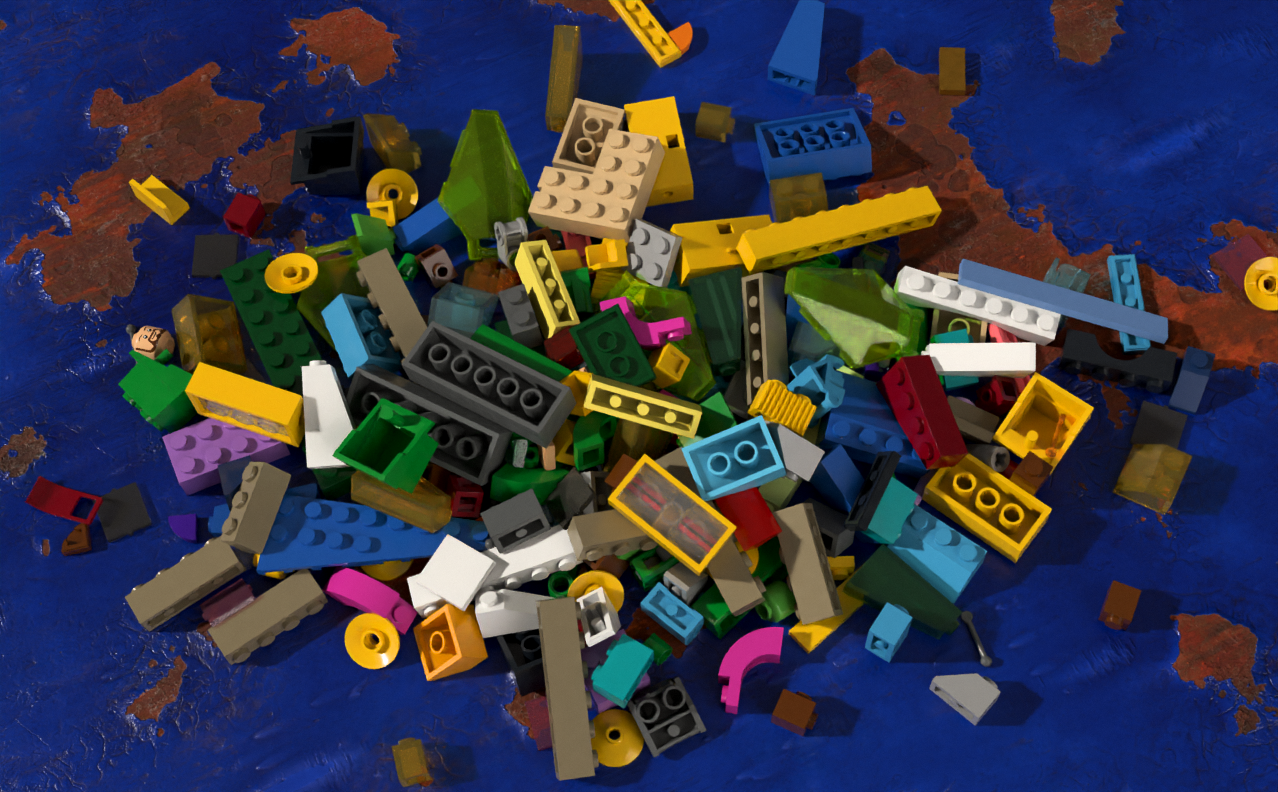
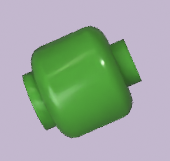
(778, 602)

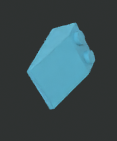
(734, 460)

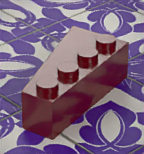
(923, 411)

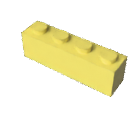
(545, 288)
(642, 406)

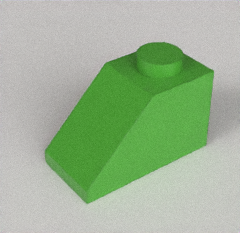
(373, 234)

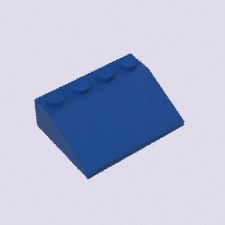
(814, 144)
(868, 426)

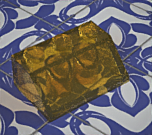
(208, 334)

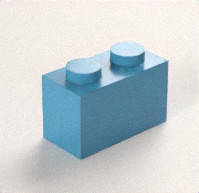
(888, 631)

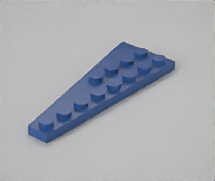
(350, 535)

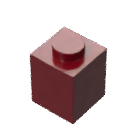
(244, 215)

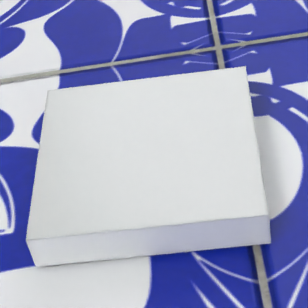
(455, 572)

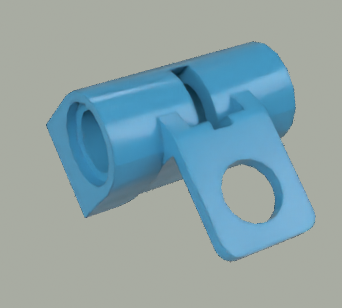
(672, 614)

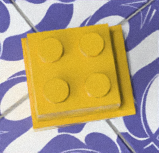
(1035, 418)

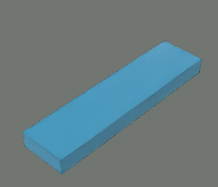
(1127, 292)

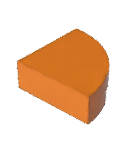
(682, 37)

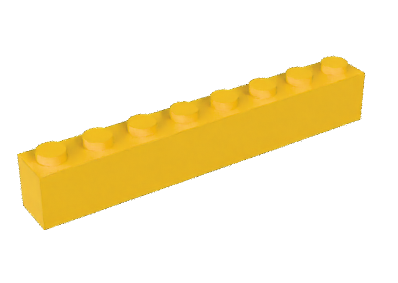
(837, 229)

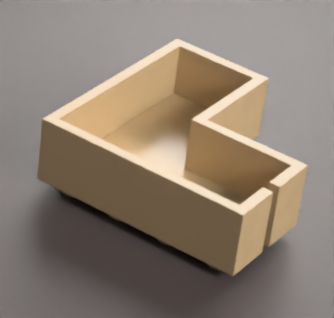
(608, 199)

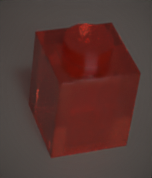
(563, 349)

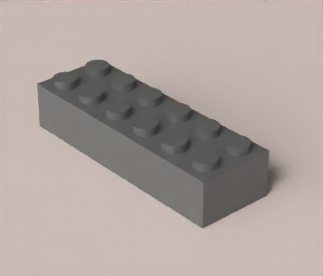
(489, 384)
(466, 440)

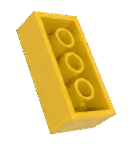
(987, 505)

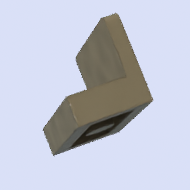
(972, 421)

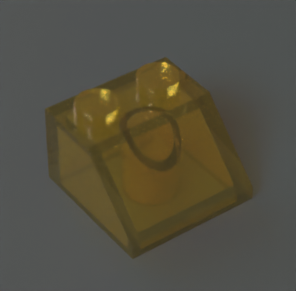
(392, 142)
(797, 196)
(1152, 475)

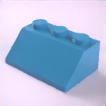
(359, 334)
(938, 553)

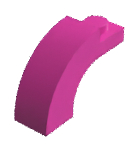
(650, 335)
(370, 596)
(750, 650)

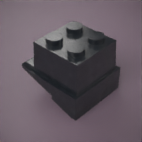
(330, 157)

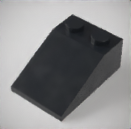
(523, 659)

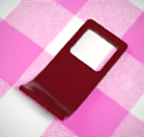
(60, 500)

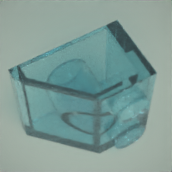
(462, 308)
(809, 344)

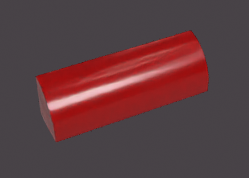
(750, 516)

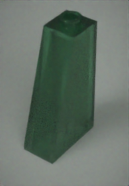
(718, 315)
(891, 580)

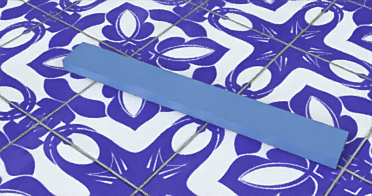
(1063, 301)

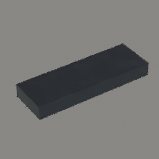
(872, 491)

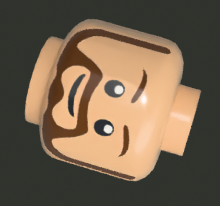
(152, 341)

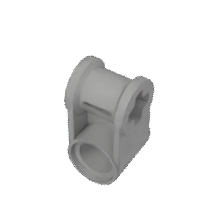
(509, 238)

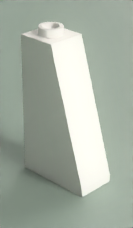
(983, 359)
(325, 415)

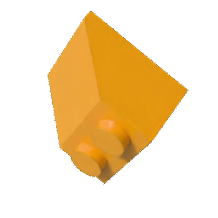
(450, 642)

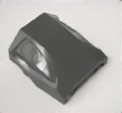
(665, 715)

